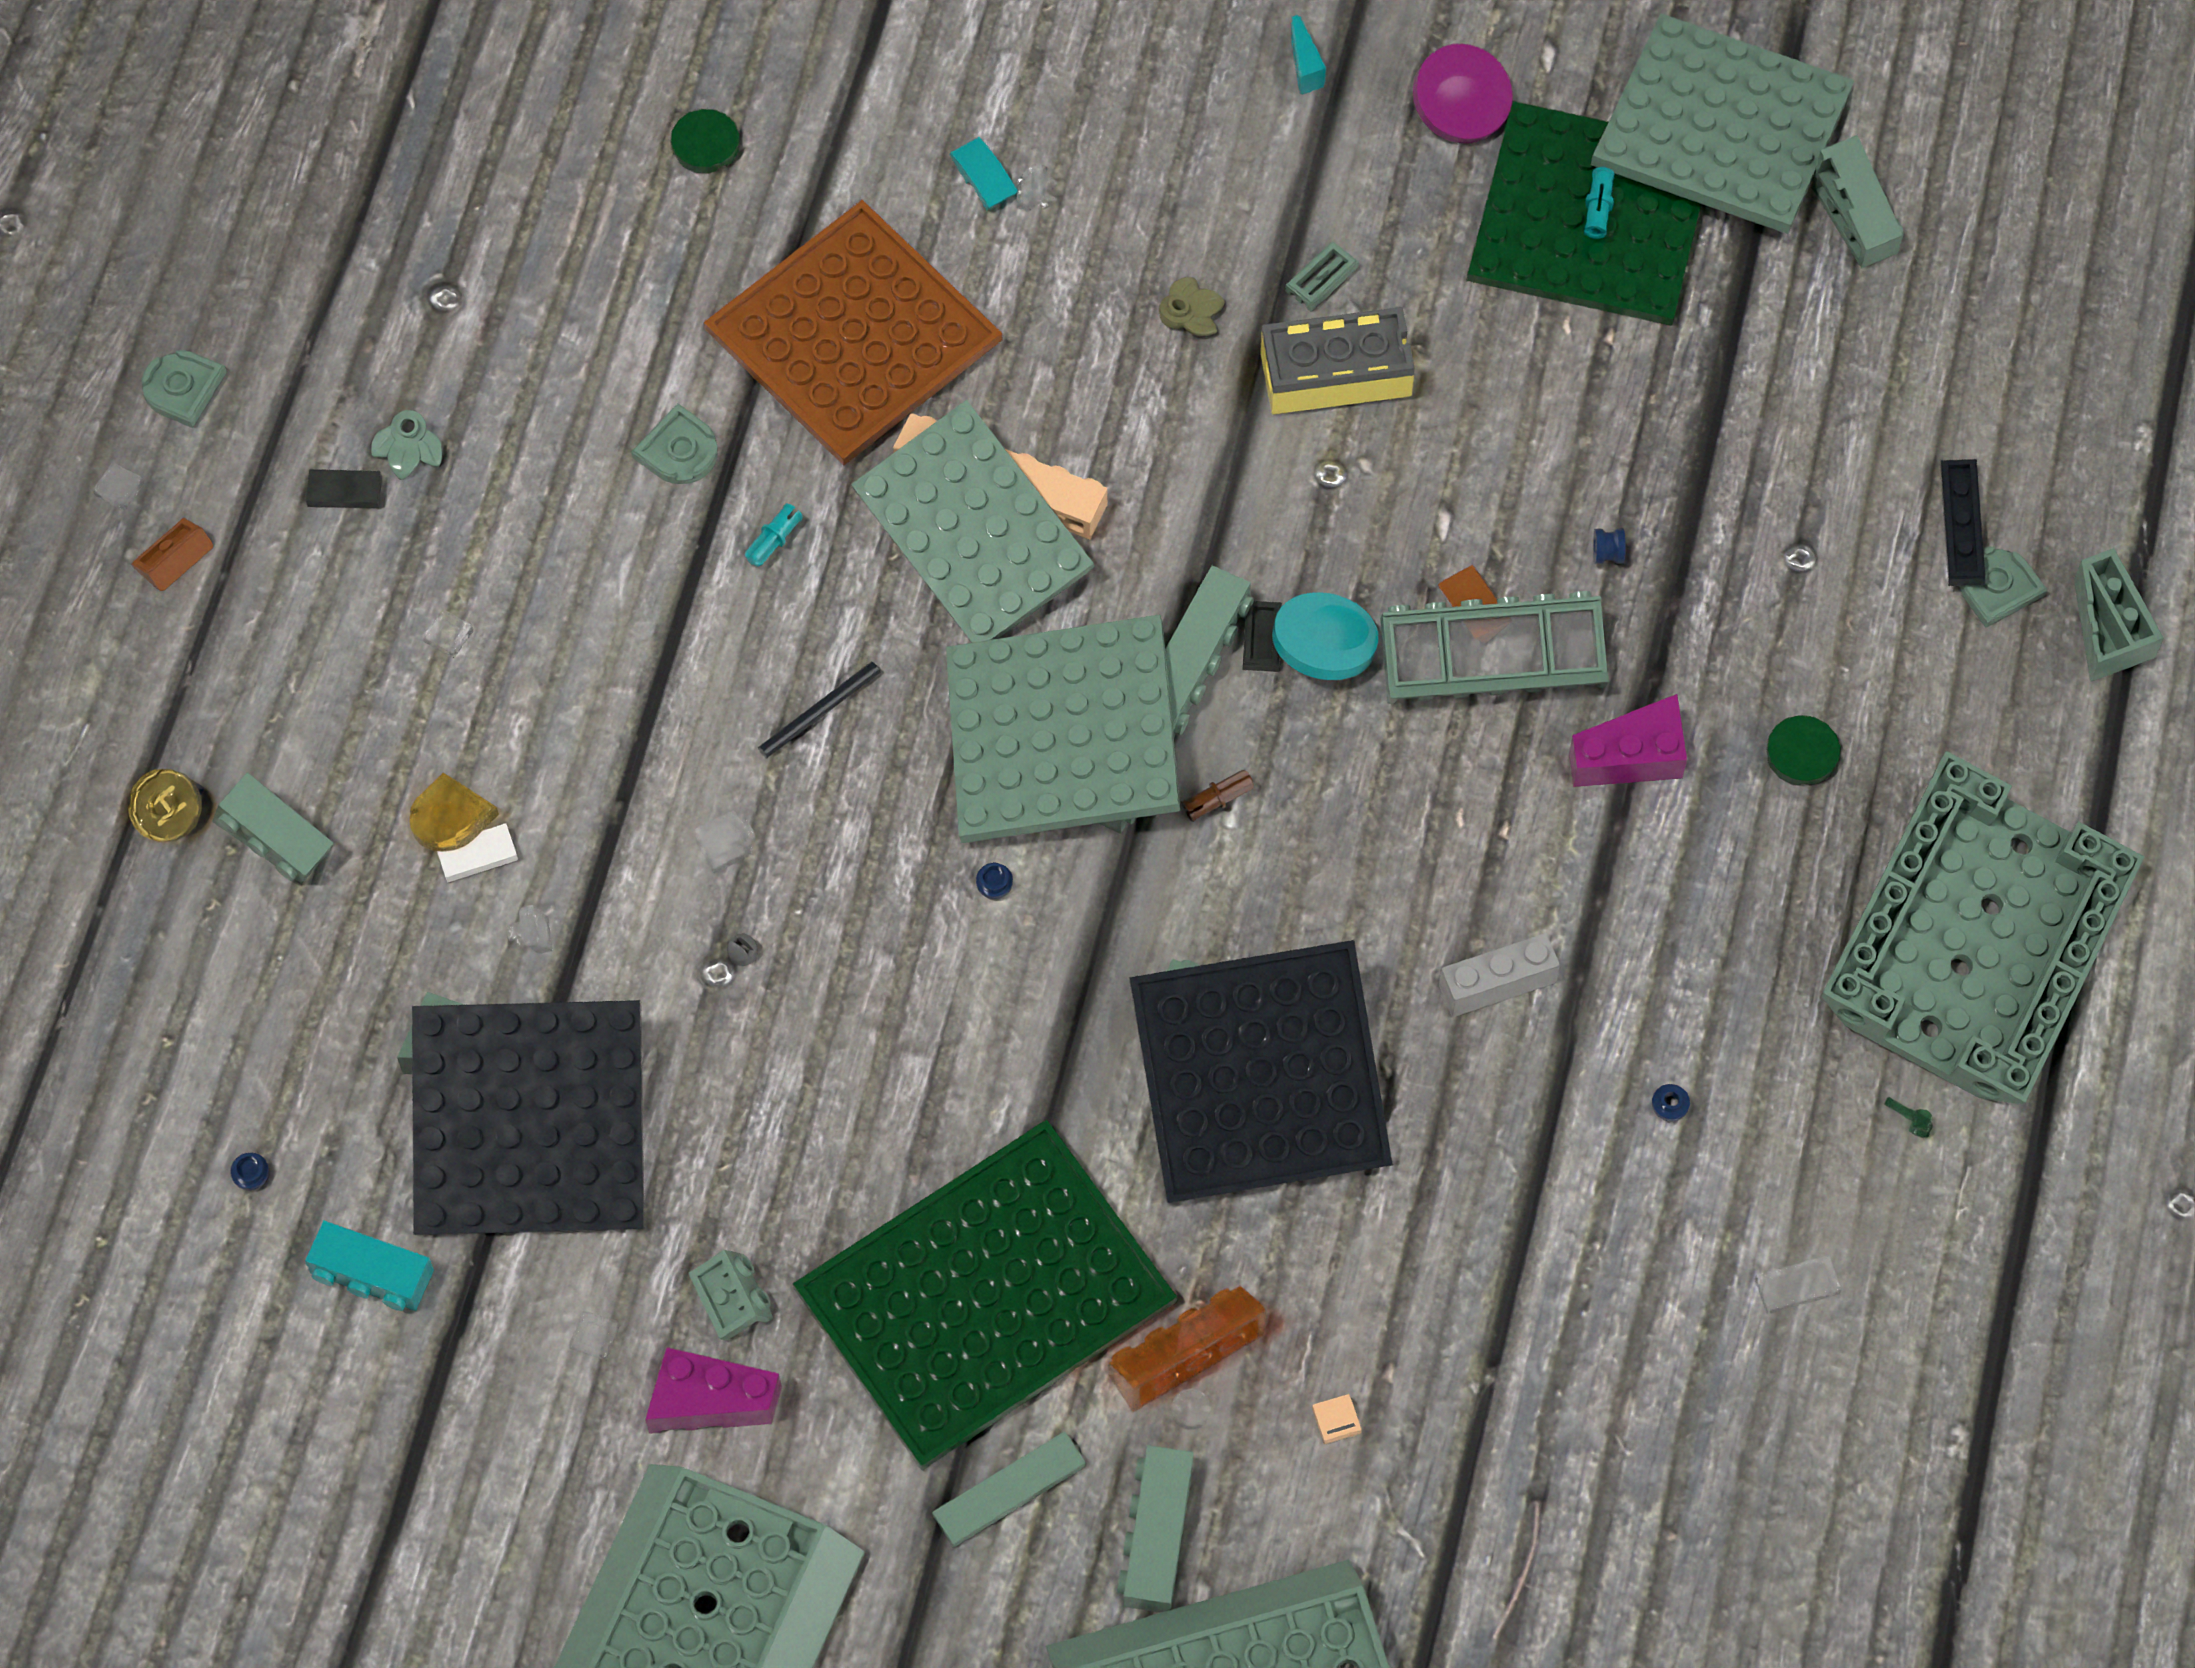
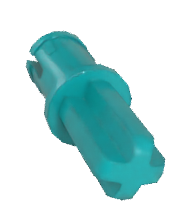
(772, 535)

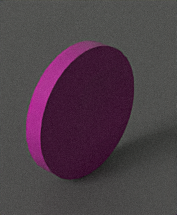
(1462, 93)

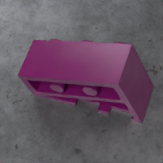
(1631, 747)
(710, 1392)

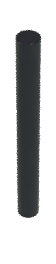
(819, 709)

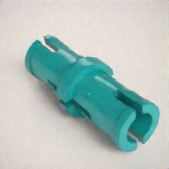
(1597, 220)

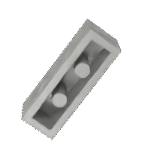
(1499, 975)

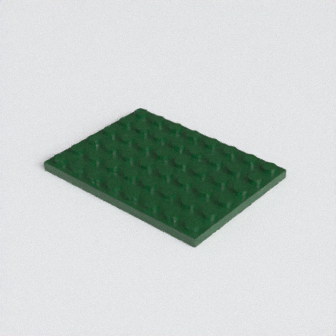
(984, 1294)

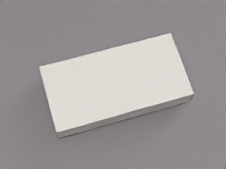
(488, 850)

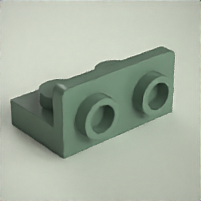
(730, 1293)

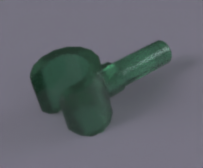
(1921, 1119)

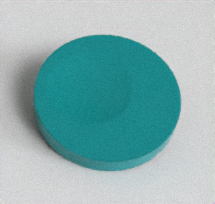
(1325, 636)

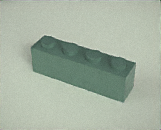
(1157, 1529)

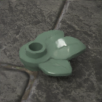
(407, 449)

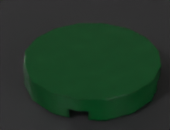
(705, 140)
(1803, 750)

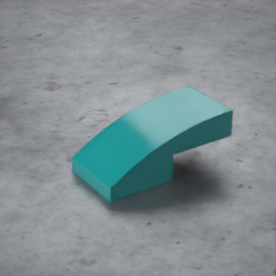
(984, 172)

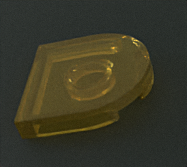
(449, 815)

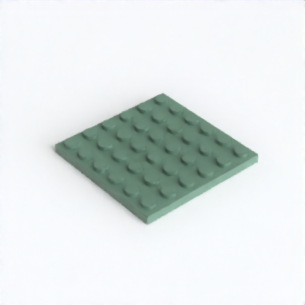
(1723, 123)
(1062, 729)

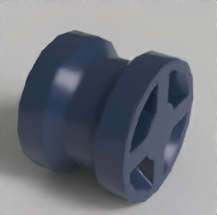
(1609, 546)

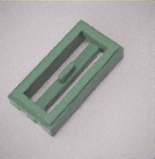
(1323, 292)

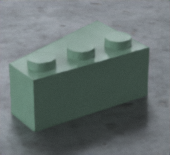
(1856, 202)
(2113, 617)
(272, 829)

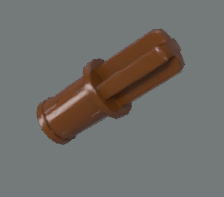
(1218, 795)

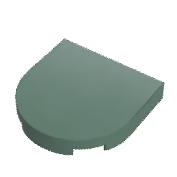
(181, 385)
(678, 448)
(2007, 587)

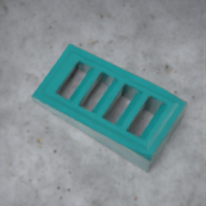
(1308, 62)

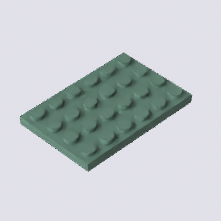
(973, 525)

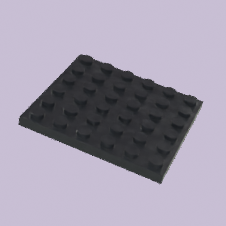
(1260, 1071)
(527, 1117)

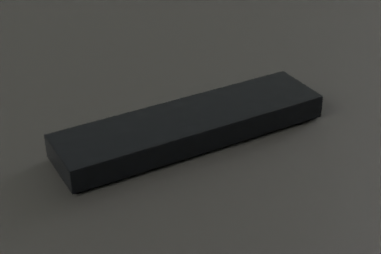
(1962, 522)

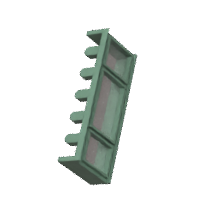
(1493, 647)

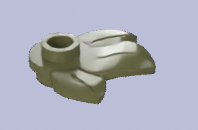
(1190, 307)

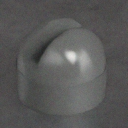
(738, 954)

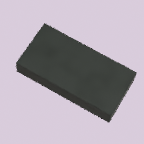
(343, 488)
(1259, 649)

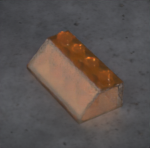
(1187, 1347)

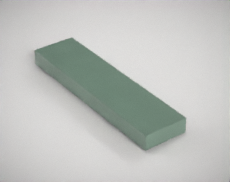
(1009, 1489)

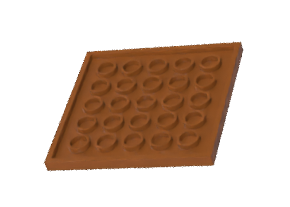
(853, 332)

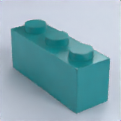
(369, 1266)

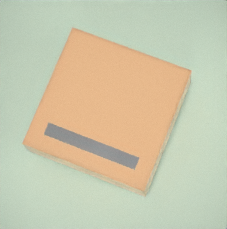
(1336, 1419)

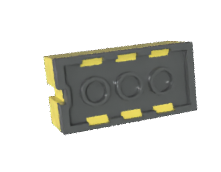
(1337, 360)

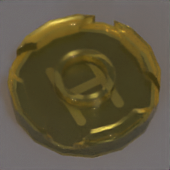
(164, 805)

